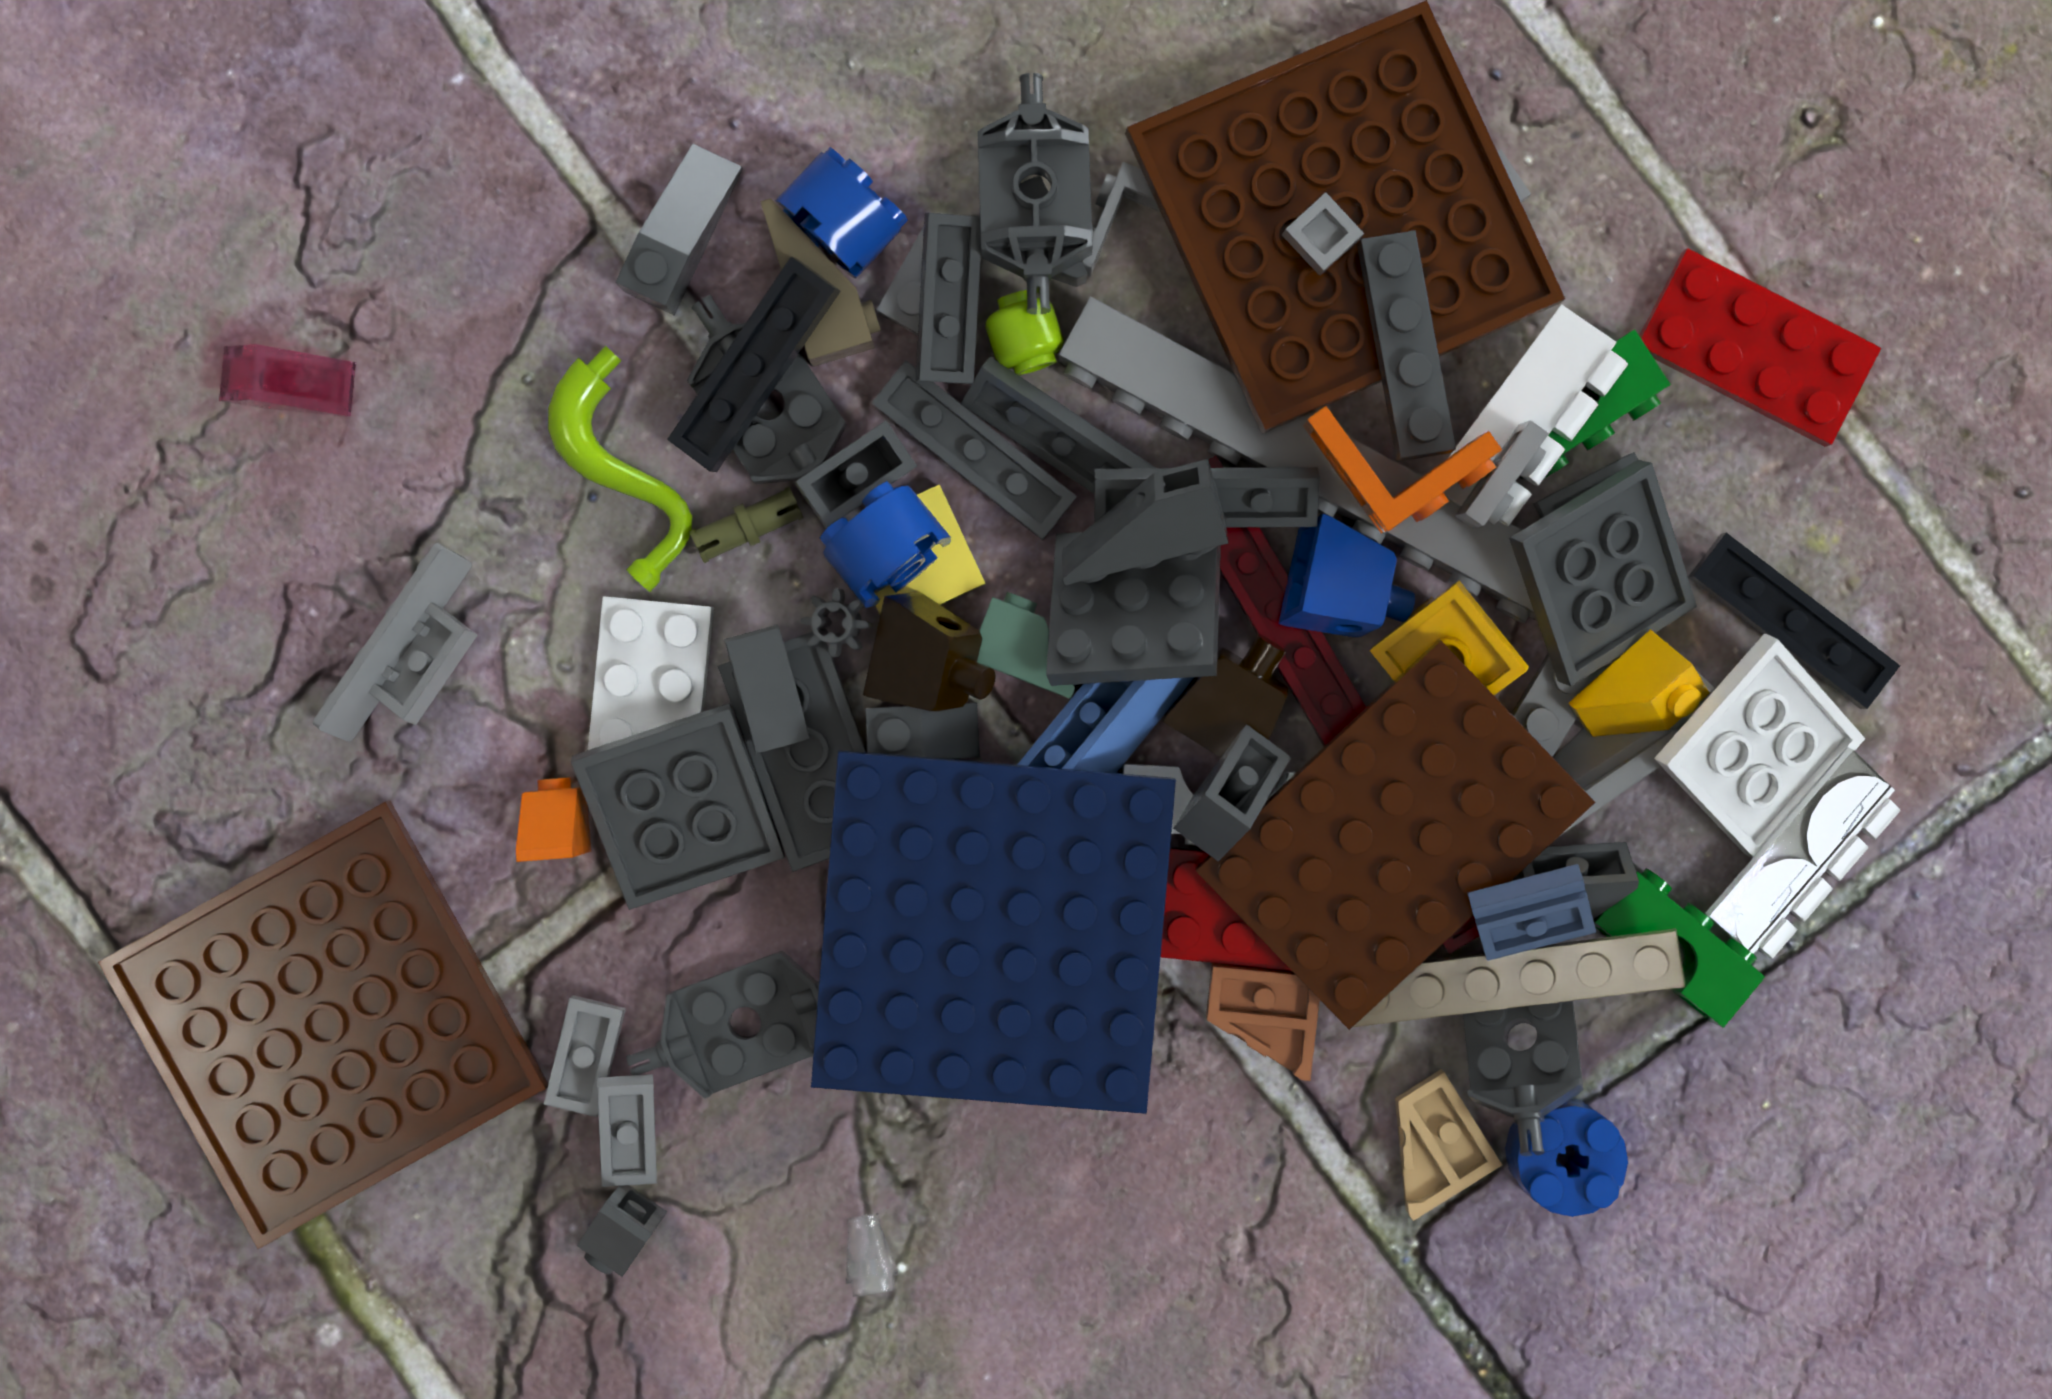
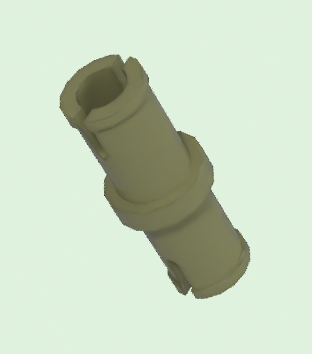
(746, 524)

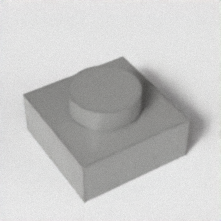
(1322, 234)

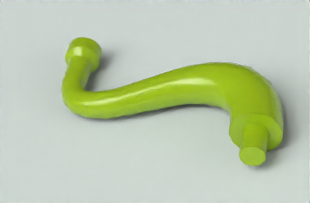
(573, 439)

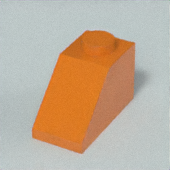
(553, 822)

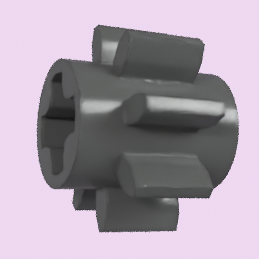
(821, 622)

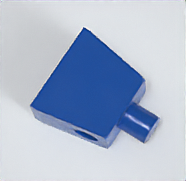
(1342, 582)

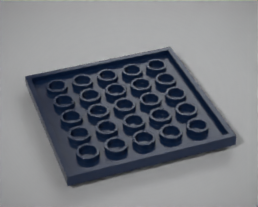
(992, 932)

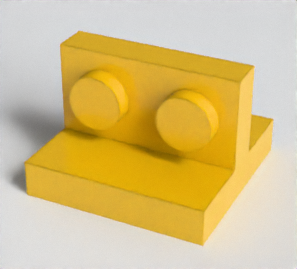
(1464, 629)

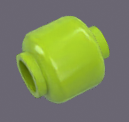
(1023, 339)

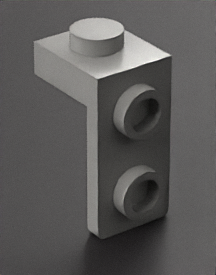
(1128, 184)

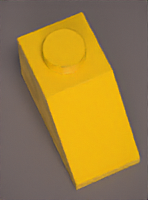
(1640, 691)

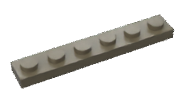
(1535, 977)

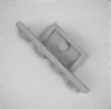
(407, 653)

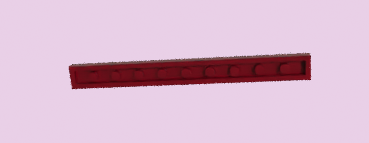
(1309, 662)

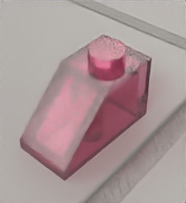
(286, 380)

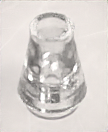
(869, 1258)

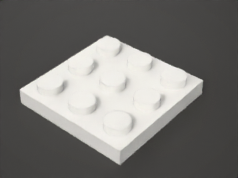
(1758, 745)

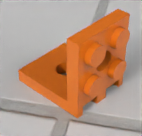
(1419, 498)

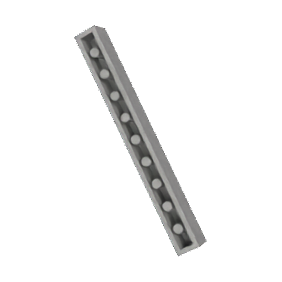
(1209, 403)

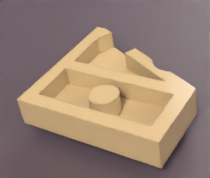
(1438, 1145)

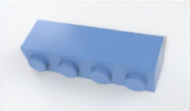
(1104, 724)

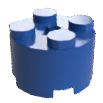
(841, 211)
(884, 542)
(1588, 1179)

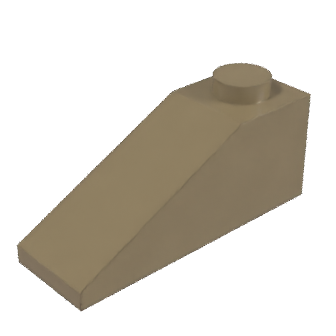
(848, 322)

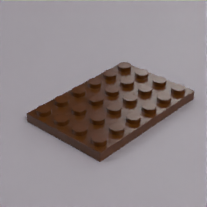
(1390, 828)

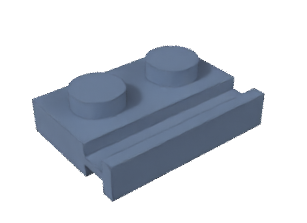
(1532, 912)

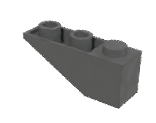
(1158, 520)

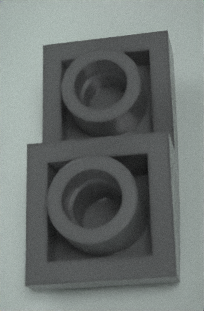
(767, 689)

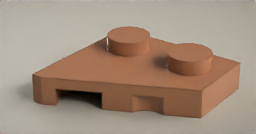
(1266, 1011)

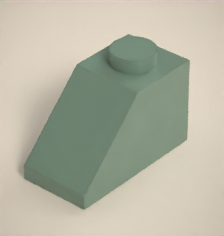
(1018, 642)

